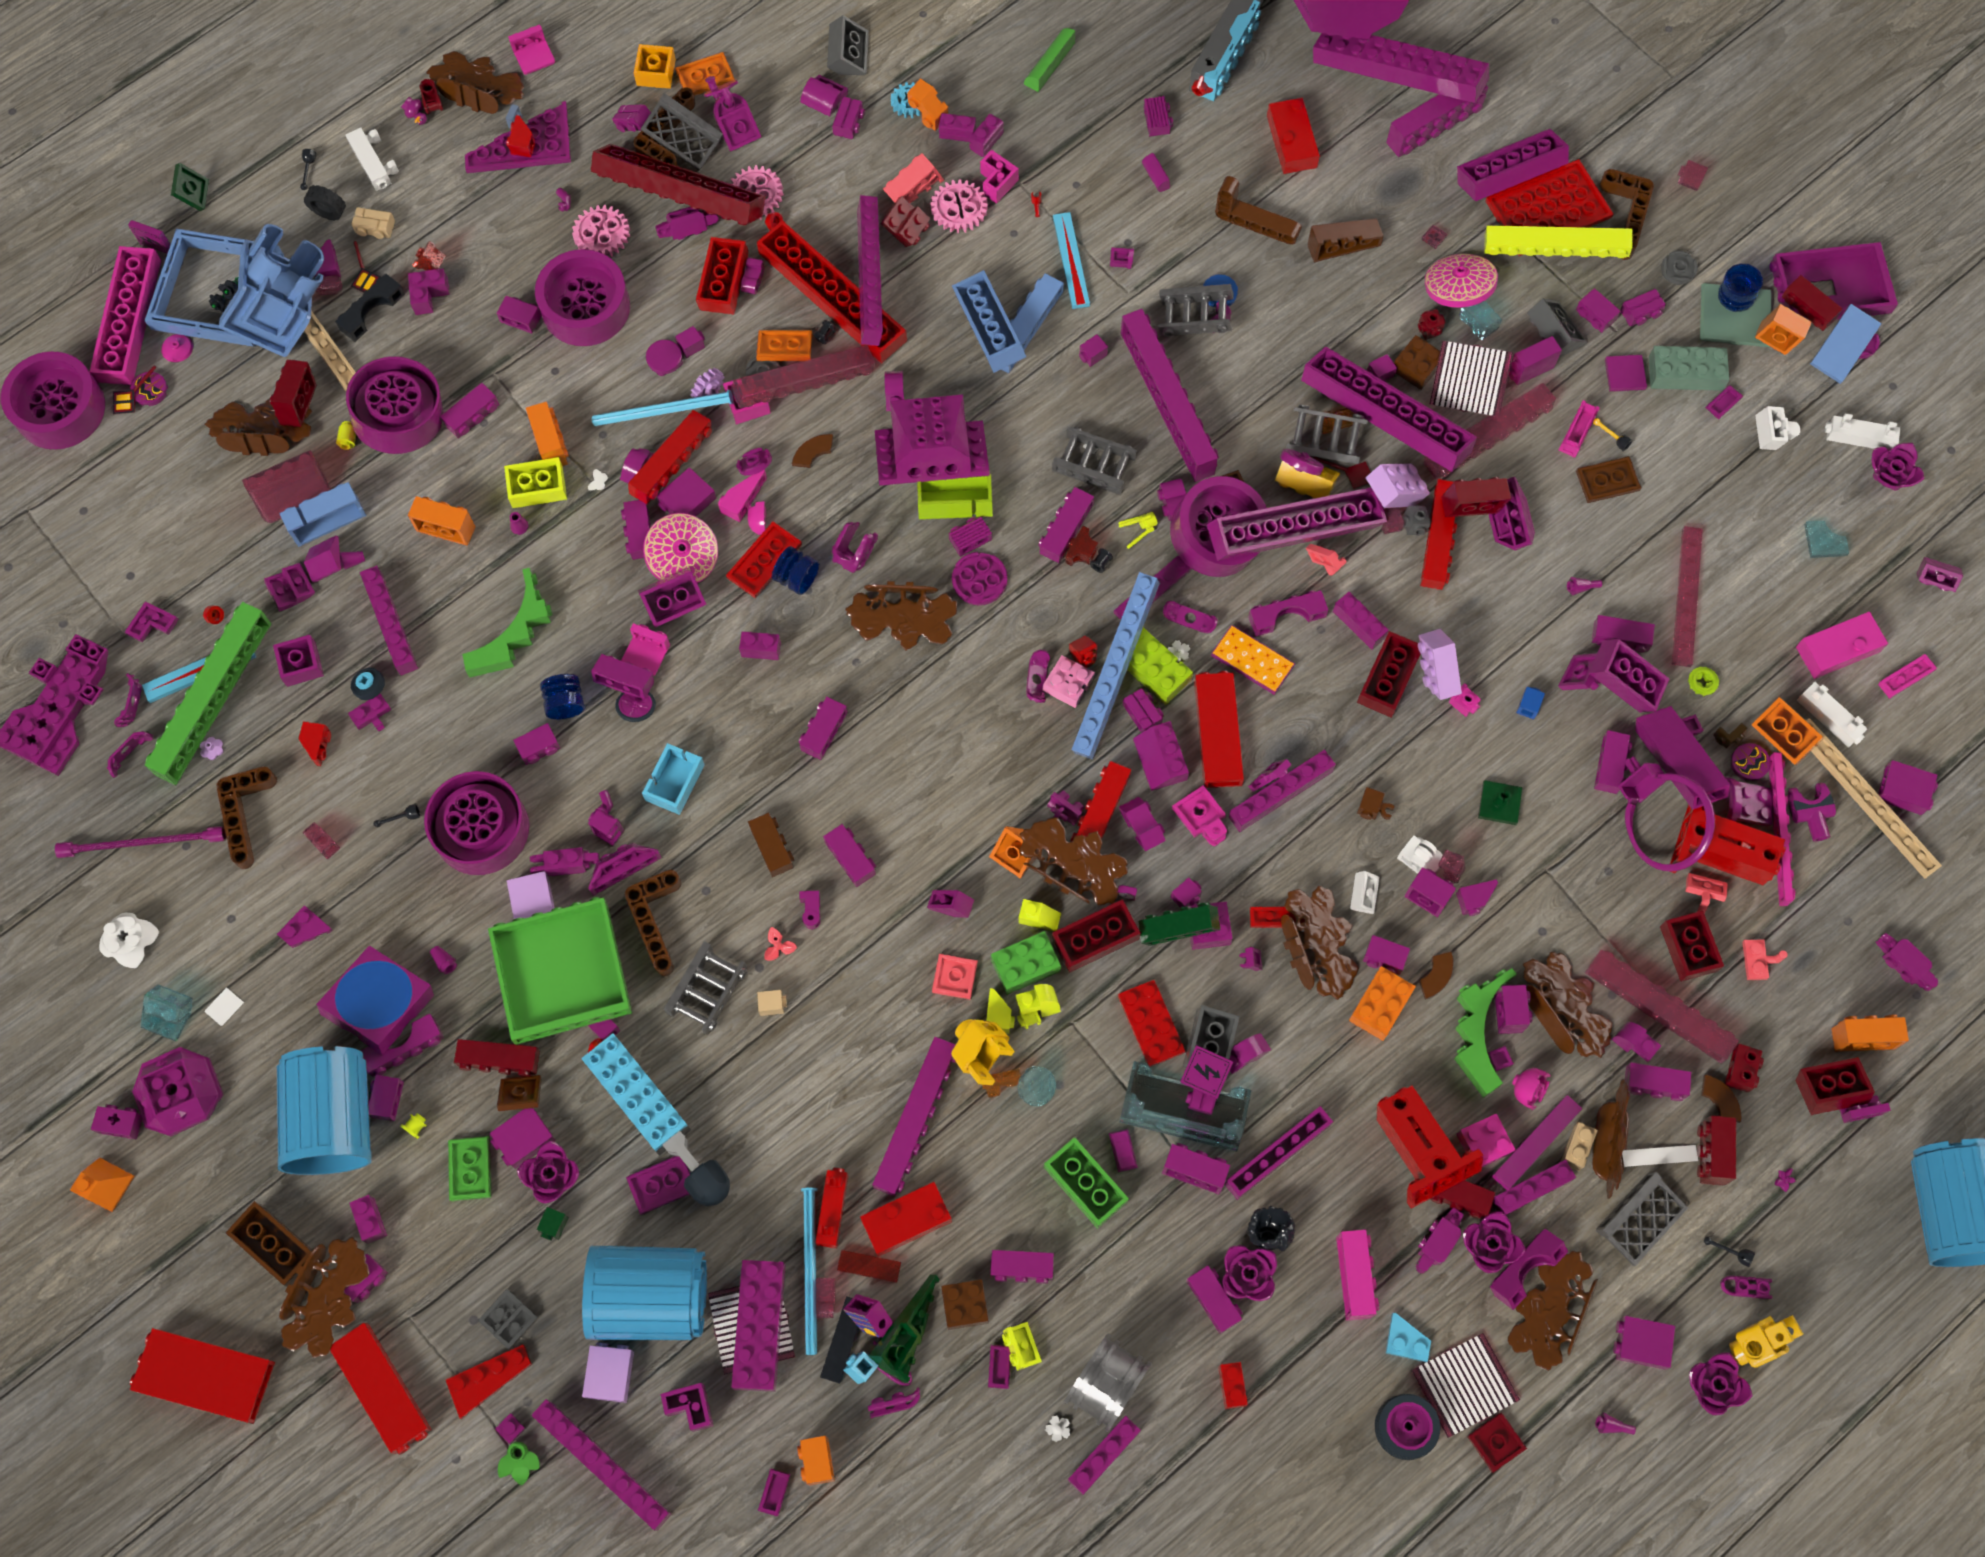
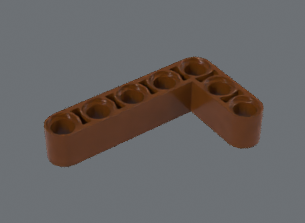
(652, 147)
(1615, 183)
(1253, 217)
(235, 813)
(648, 920)

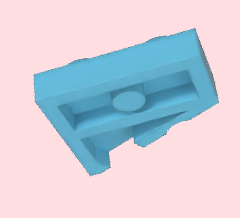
(1406, 1340)

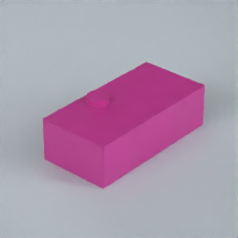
(1841, 645)

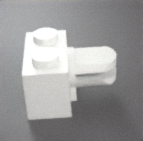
(1774, 428)
(1420, 854)

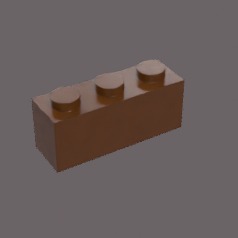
(771, 844)

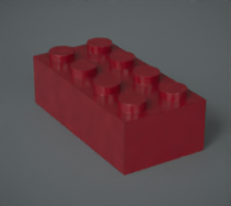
(1389, 674)
(1096, 936)

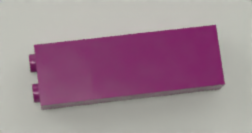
(1681, 754)

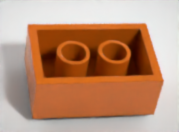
(547, 432)
(441, 520)
(1787, 731)
(1382, 1003)
(1870, 1033)

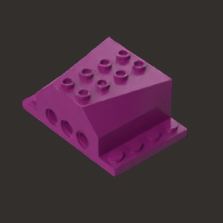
(930, 442)

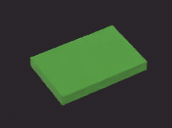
(469, 1168)

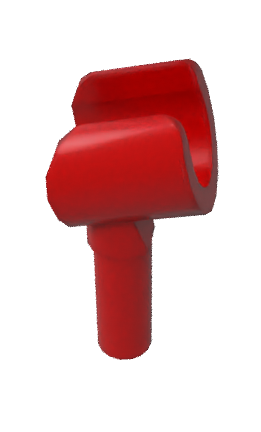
(1036, 201)

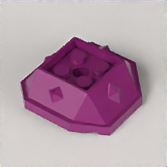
(195, 1096)

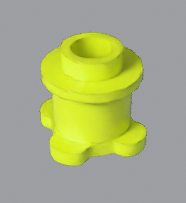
(1028, 1019)
(414, 1125)

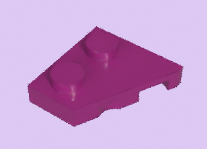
(1272, 772)
(303, 927)

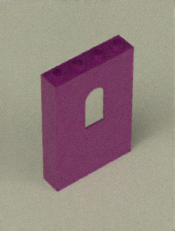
(1856, 272)

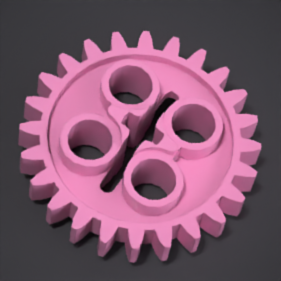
(753, 178)
(974, 202)
(601, 230)

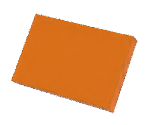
(695, 73)
(784, 345)

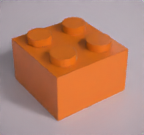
(1783, 329)
(816, 1460)

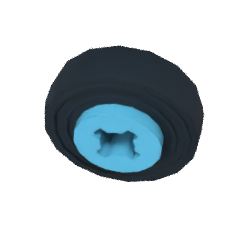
(367, 683)

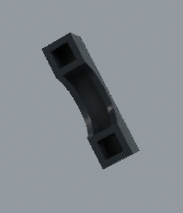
(383, 292)

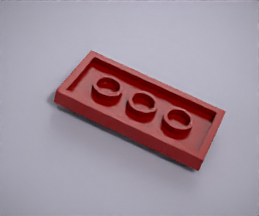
(756, 566)
(1151, 1023)

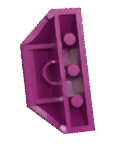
(1513, 523)
(620, 865)

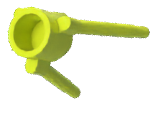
(1146, 521)

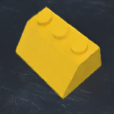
(1306, 483)

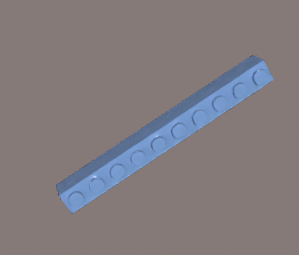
(1115, 665)

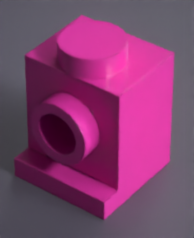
(1462, 705)

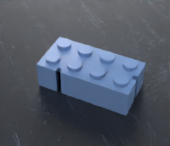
(322, 514)

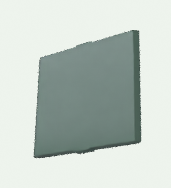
(1732, 327)

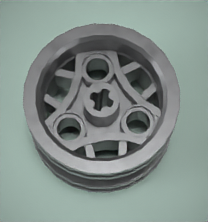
(1107, 1382)

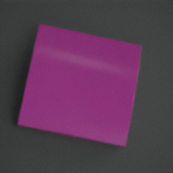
(289, 587)

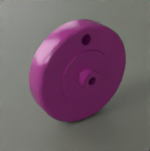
(1301, 462)

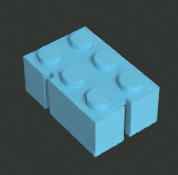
(674, 779)

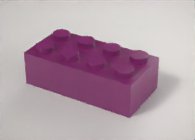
(1629, 675)

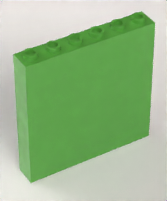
(559, 970)

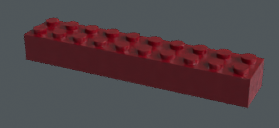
(678, 184)

